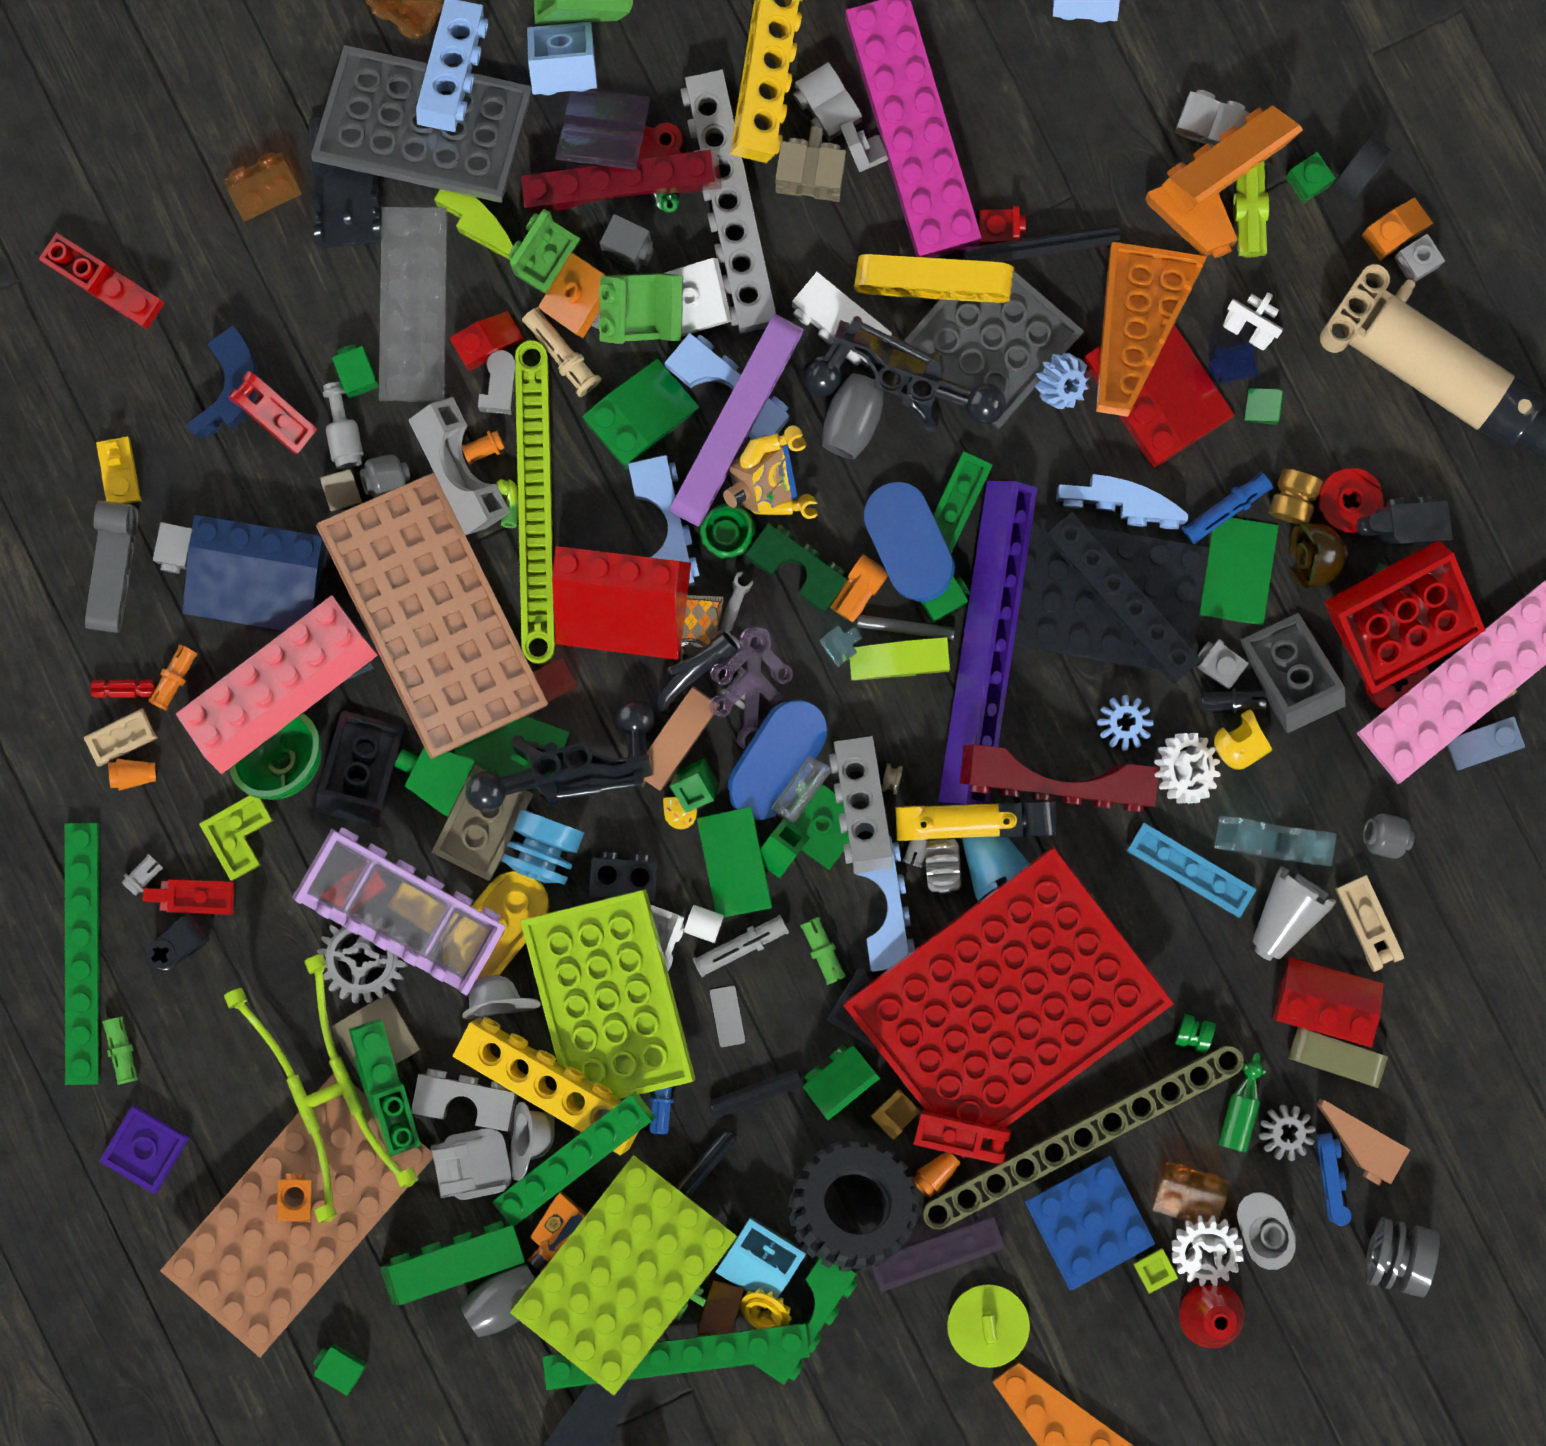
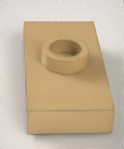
(120, 737)

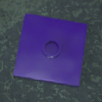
(144, 1149)

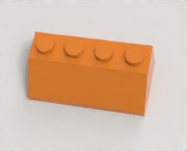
(1230, 159)

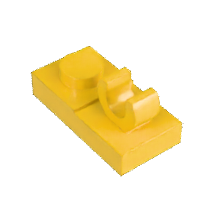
(118, 470)

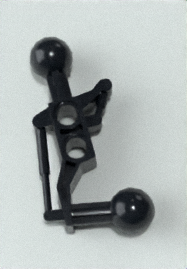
(824, 374)
(633, 719)

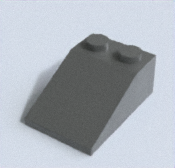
(1294, 673)

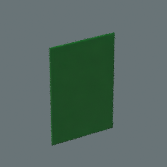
(1239, 571)
(495, 750)
(734, 862)

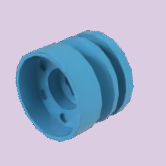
(542, 847)

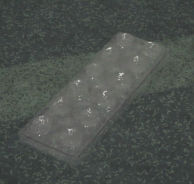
(413, 304)

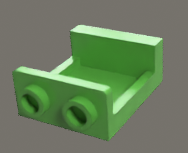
(640, 307)

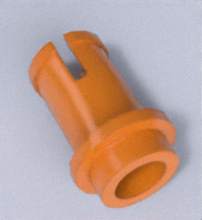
(483, 447)

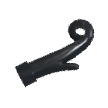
(689, 670)

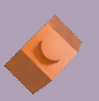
(1396, 228)

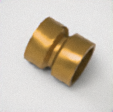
(1295, 496)

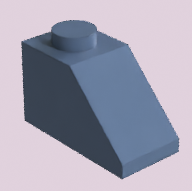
(1486, 743)

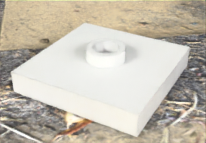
(702, 296)

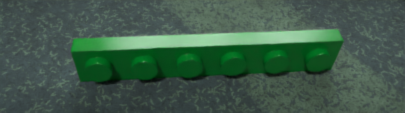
(574, 1159)

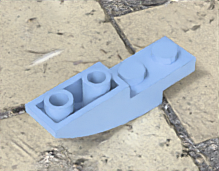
(1136, 501)

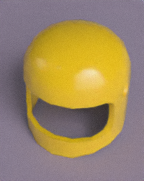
(1242, 745)

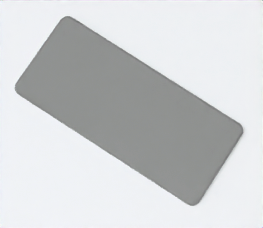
(727, 1016)

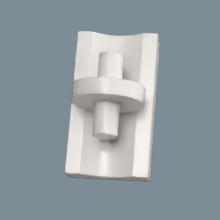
(1265, 330)

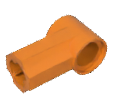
(863, 582)

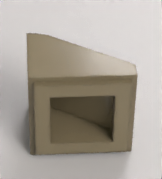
(341, 490)

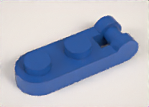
(1332, 1179)

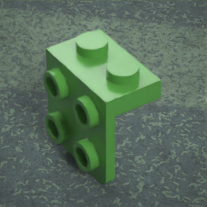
(542, 251)

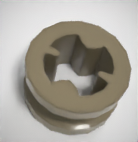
(892, 778)

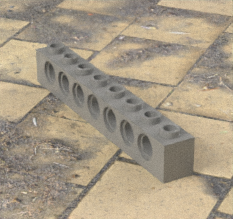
(754, 316)

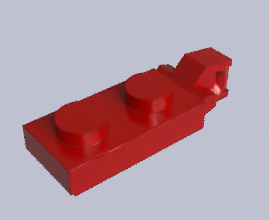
(193, 896)

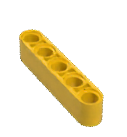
(934, 278)

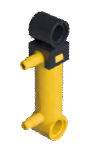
(976, 820)

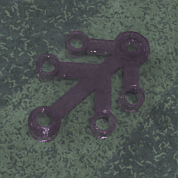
(751, 681)

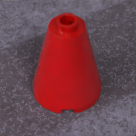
(1203, 1306)

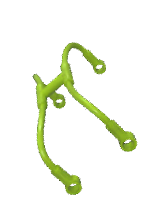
(305, 1103)

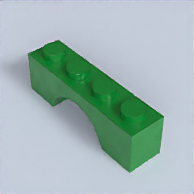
(828, 1288)

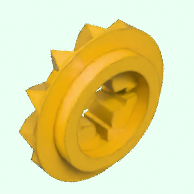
(753, 1303)

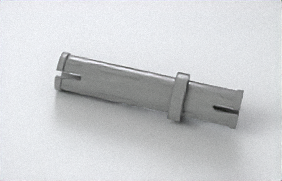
(775, 929)

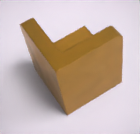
(895, 1113)

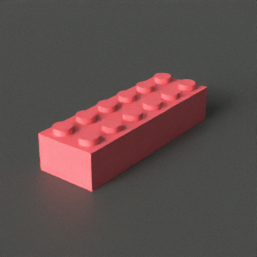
(276, 684)

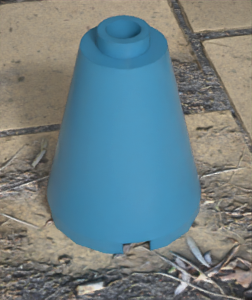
(991, 862)

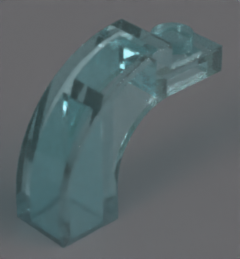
(1275, 841)

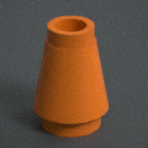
(130, 773)
(934, 1175)

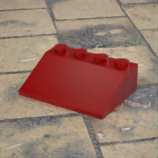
(1174, 404)
(619, 602)
(1406, 616)

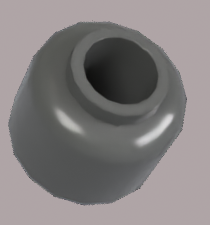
(383, 475)
(1388, 835)

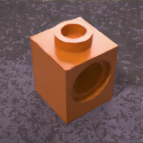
(299, 1213)

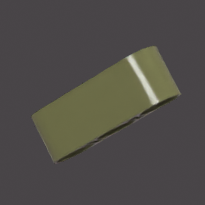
(1338, 1057)

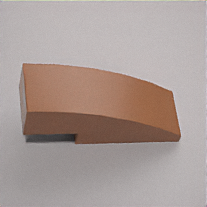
(678, 736)

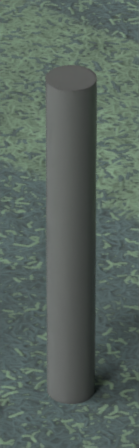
(905, 627)

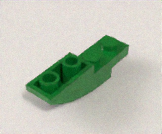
(382, 1087)

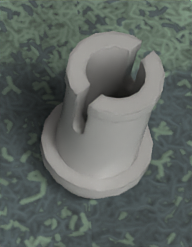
(916, 846)
(141, 875)

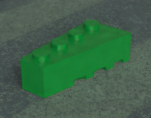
(451, 1264)

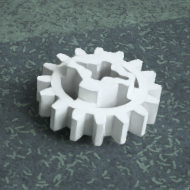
(1187, 768)
(1212, 1238)

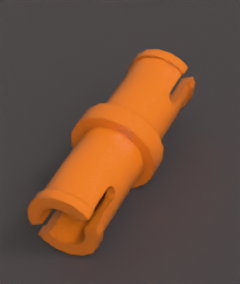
(172, 677)

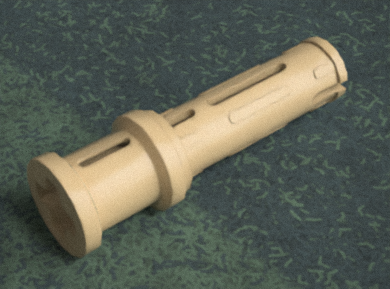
(570, 363)

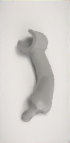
(733, 606)

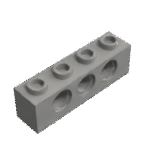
(875, 852)

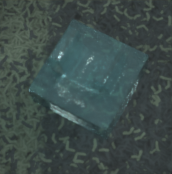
(840, 645)

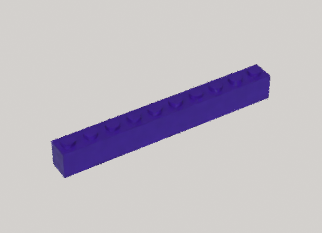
(989, 631)

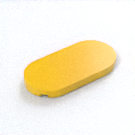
(514, 899)

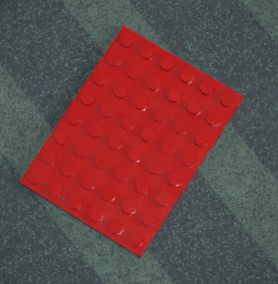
(1009, 998)

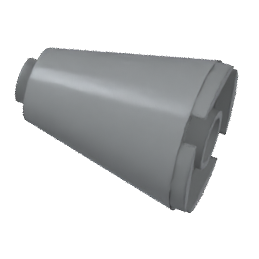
(1289, 914)

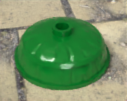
(264, 771)

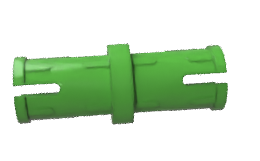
(823, 950)
(120, 1050)

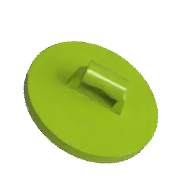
(988, 1325)

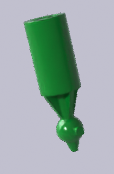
(1242, 1109)

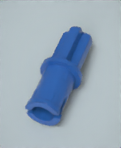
(660, 1107)

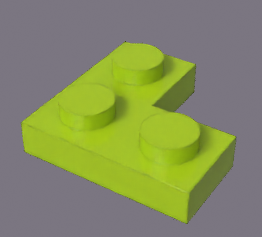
(228, 834)

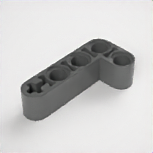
(111, 566)

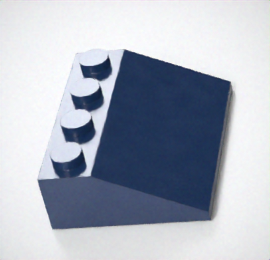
(251, 573)

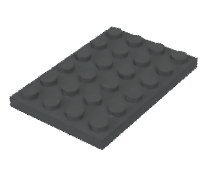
(375, 128)

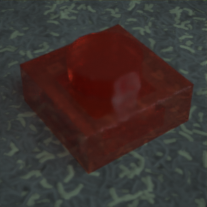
(555, 679)

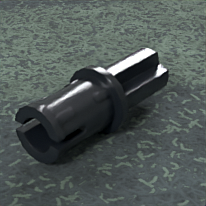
(1233, 701)

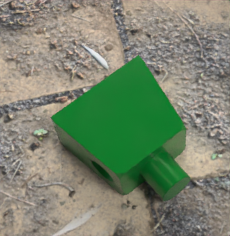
(436, 779)

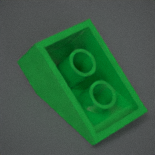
(640, 413)
(839, 1081)

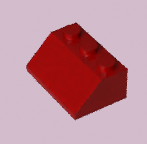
(1329, 1002)

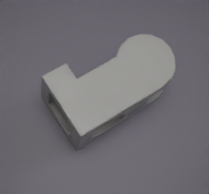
(501, 385)

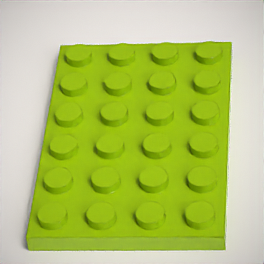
(609, 995)
(623, 1275)

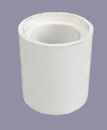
(703, 923)

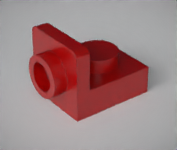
(1001, 225)

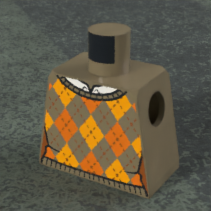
(700, 623)

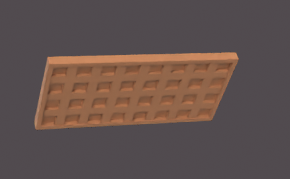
(432, 615)
(263, 1270)

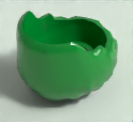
(727, 530)

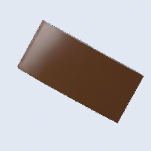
(721, 1309)

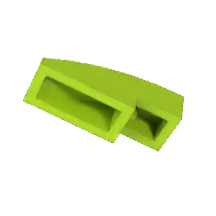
(475, 221)
(900, 659)

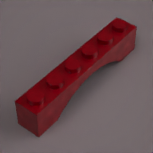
(654, 175)
(996, 768)

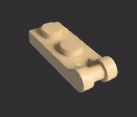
(1369, 922)

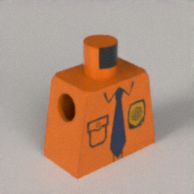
(554, 1229)

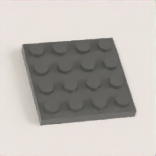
(997, 341)

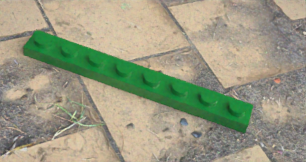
(82, 953)
(696, 1354)

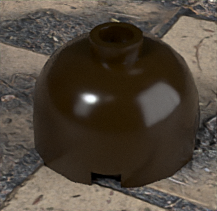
(1318, 554)

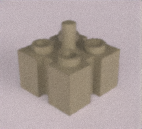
(811, 169)

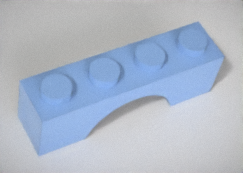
(696, 363)
(654, 483)
(890, 941)

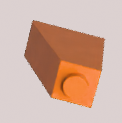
(1204, 228)

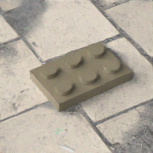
(480, 838)

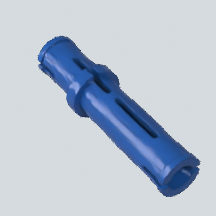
(1221, 512)

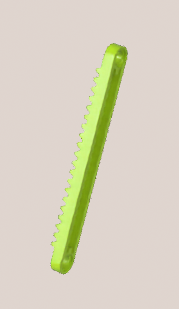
(534, 501)

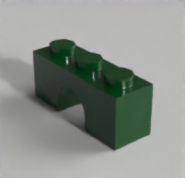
(776, 548)

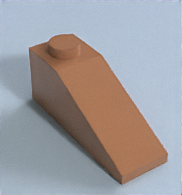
(1368, 1147)

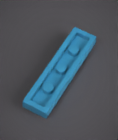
(1191, 870)

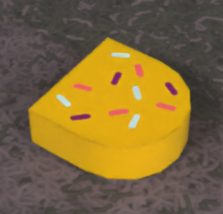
(676, 815)

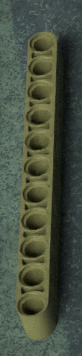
(1099, 1136)

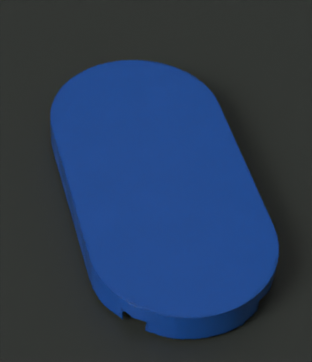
(909, 541)
(775, 755)

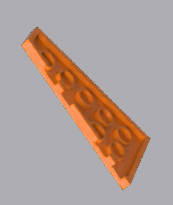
(1141, 306)
(1051, 1415)

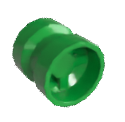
(1187, 1034)

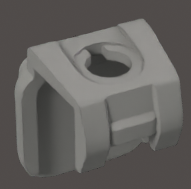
(472, 1164)

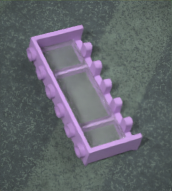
(400, 910)

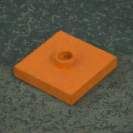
(574, 295)

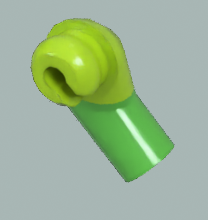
(509, 491)

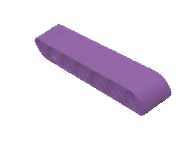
(736, 420)

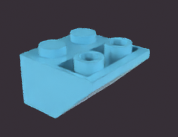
(761, 1259)

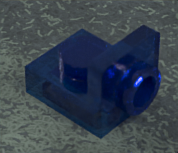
(1233, 363)

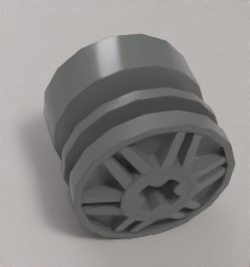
(1409, 1258)

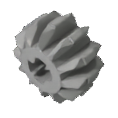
(943, 865)
(1298, 1133)

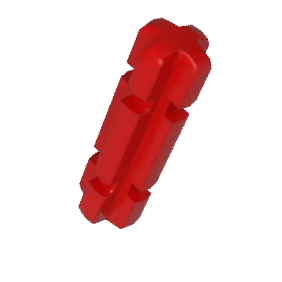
(122, 688)

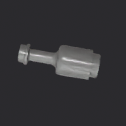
(342, 433)

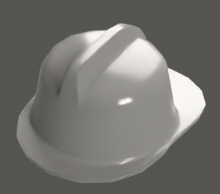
(496, 996)
(530, 1139)
(1266, 1230)

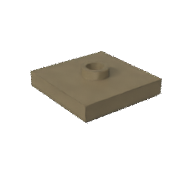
(399, 1036)

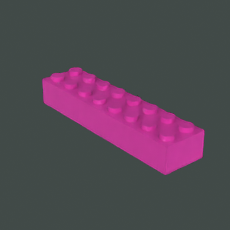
(913, 128)

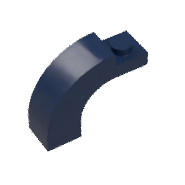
(236, 360)

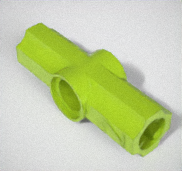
(1251, 212)

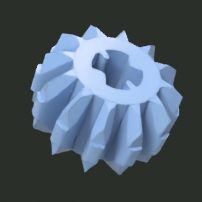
(1063, 380)
(1132, 731)

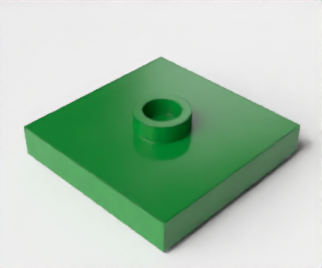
(822, 825)

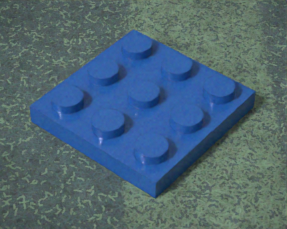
(1089, 1223)

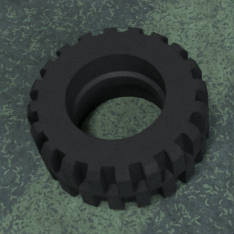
(880, 1173)

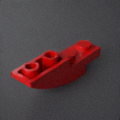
(101, 281)

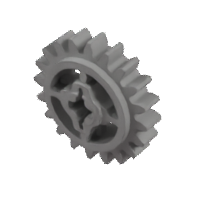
(358, 987)

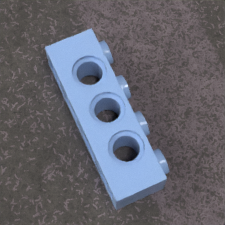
(456, 20)

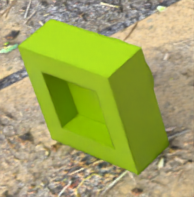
(1155, 1270)

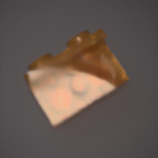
(411, 16)
(262, 186)
(1190, 1193)

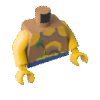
(765, 477)

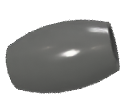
(852, 416)
(491, 1302)

